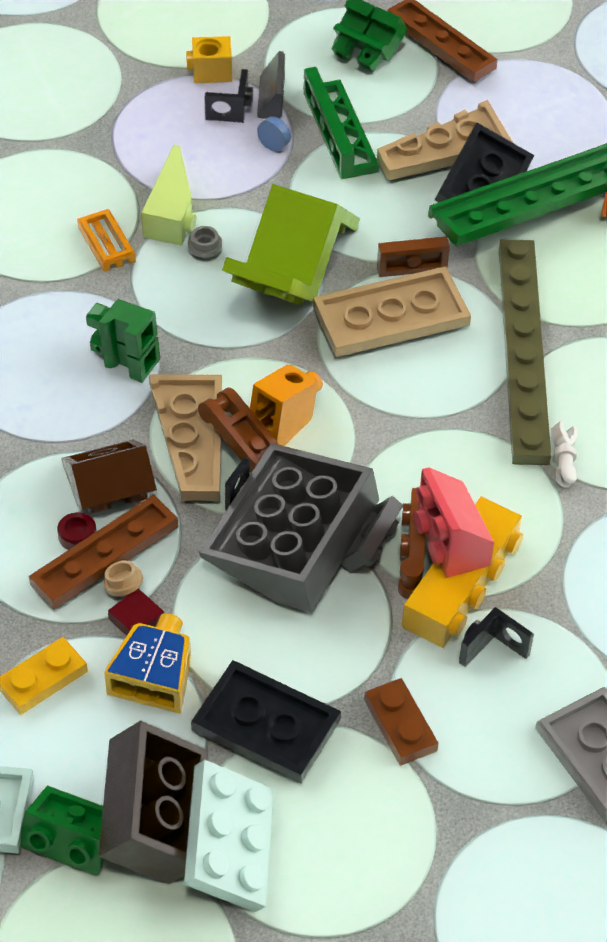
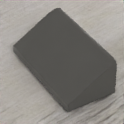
(272, 88)

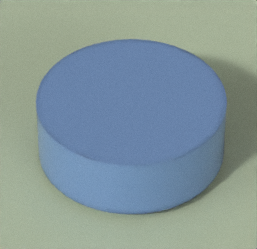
(273, 133)

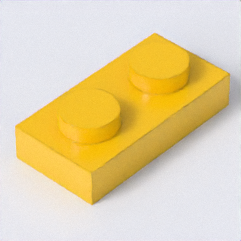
(42, 675)

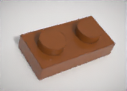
(412, 256)
(401, 721)

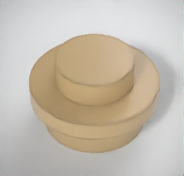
(122, 578)

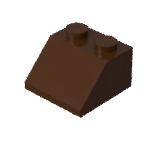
(110, 475)

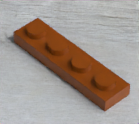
(445, 40)
(113, 543)

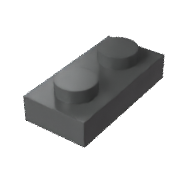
(378, 526)

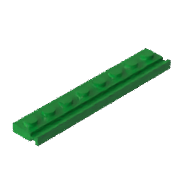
(522, 196)

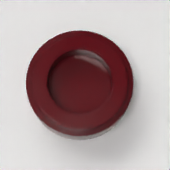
(75, 528)

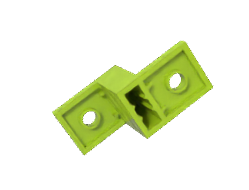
(291, 245)

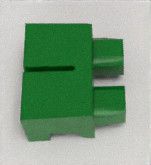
(369, 30)
(125, 337)

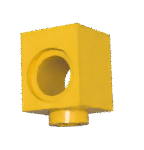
(210, 59)

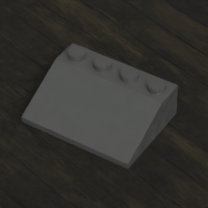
(292, 524)

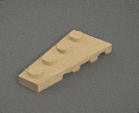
(436, 146)
(190, 441)

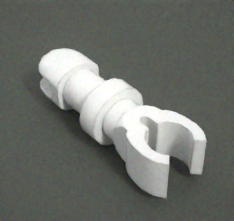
(564, 454)

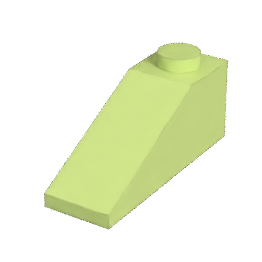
(169, 207)

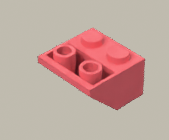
(451, 524)

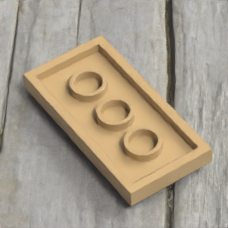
(391, 311)

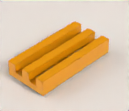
(114, 257)

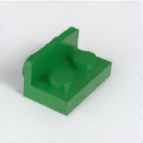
(64, 829)

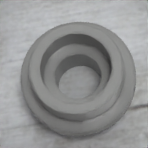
(204, 242)

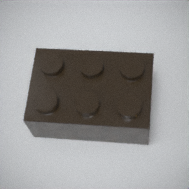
(148, 801)

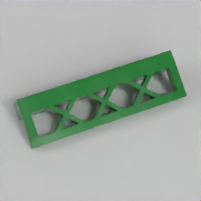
(333, 130)

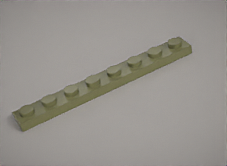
(524, 354)

